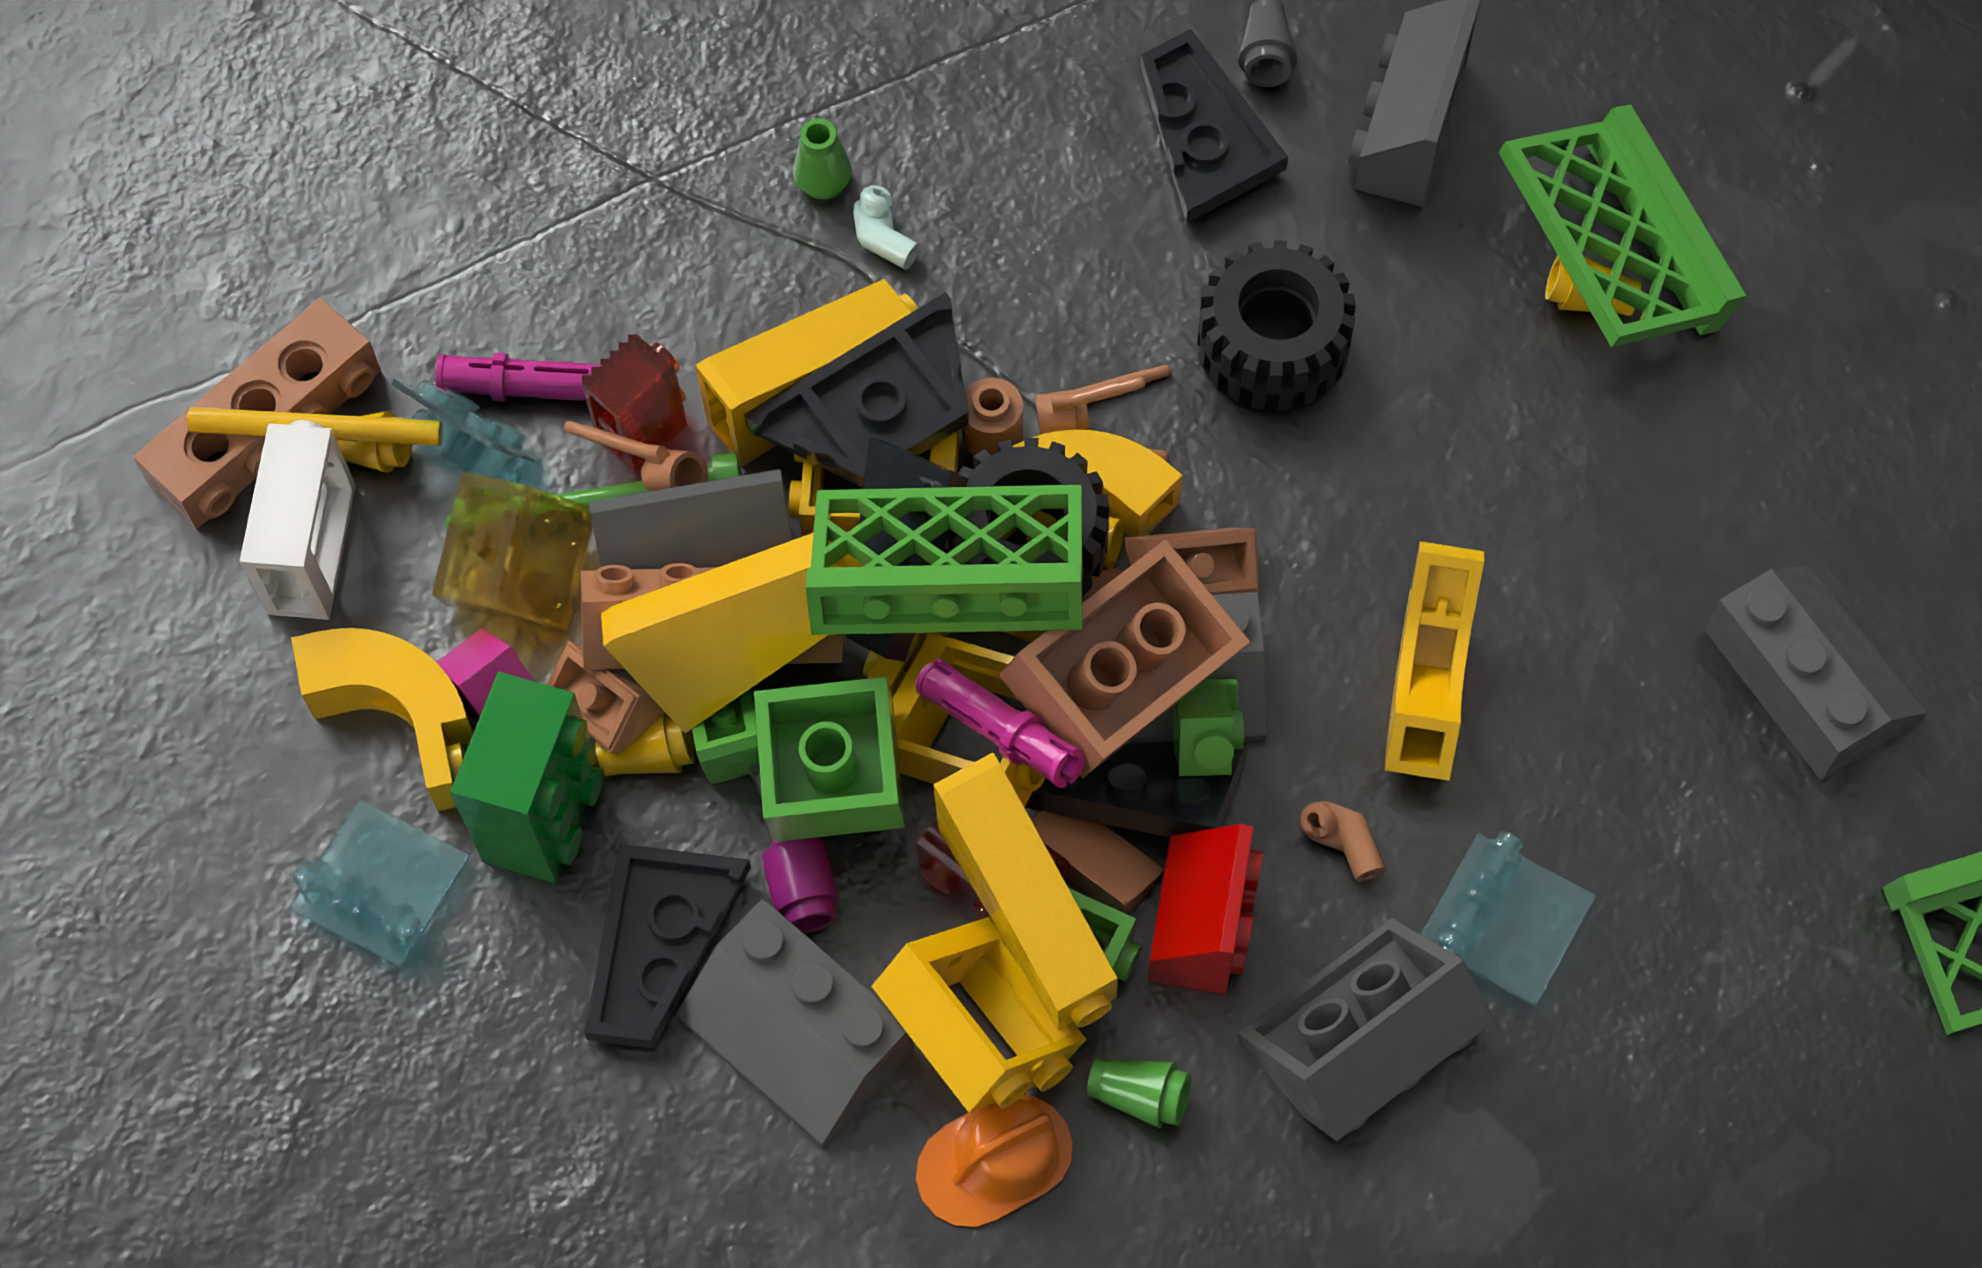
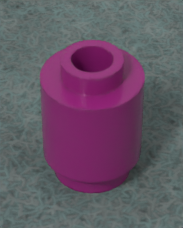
(801, 883)

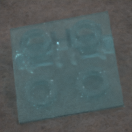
(474, 440)
(377, 882)
(1508, 916)

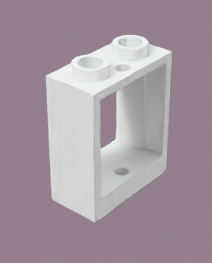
(298, 520)

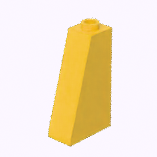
(780, 357)
(716, 631)
(1024, 892)

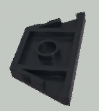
(889, 388)

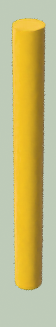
(343, 427)

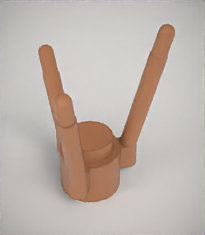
(1069, 408)
(662, 466)

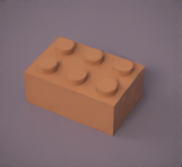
(1139, 654)

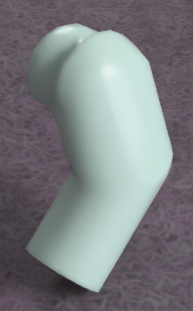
(876, 229)

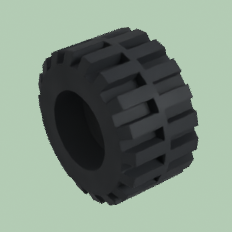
(1286, 284)
(1039, 467)

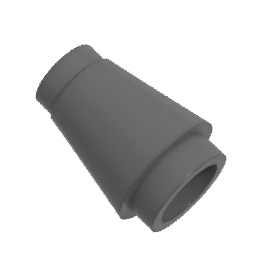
(1267, 45)

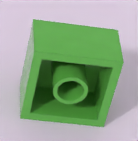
(828, 759)

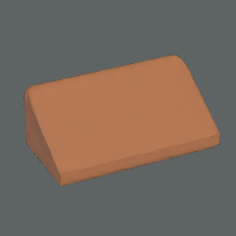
(1219, 557)
(608, 699)
(1100, 860)

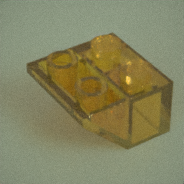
(513, 552)

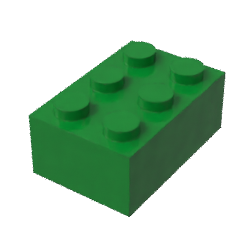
(528, 778)

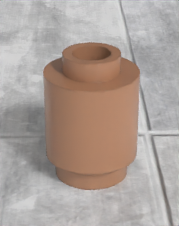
(994, 415)

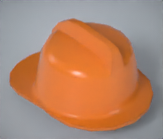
(994, 1161)

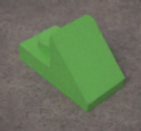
(728, 740)

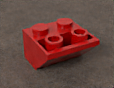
(1199, 918)

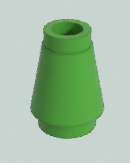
(821, 161)
(1142, 1089)

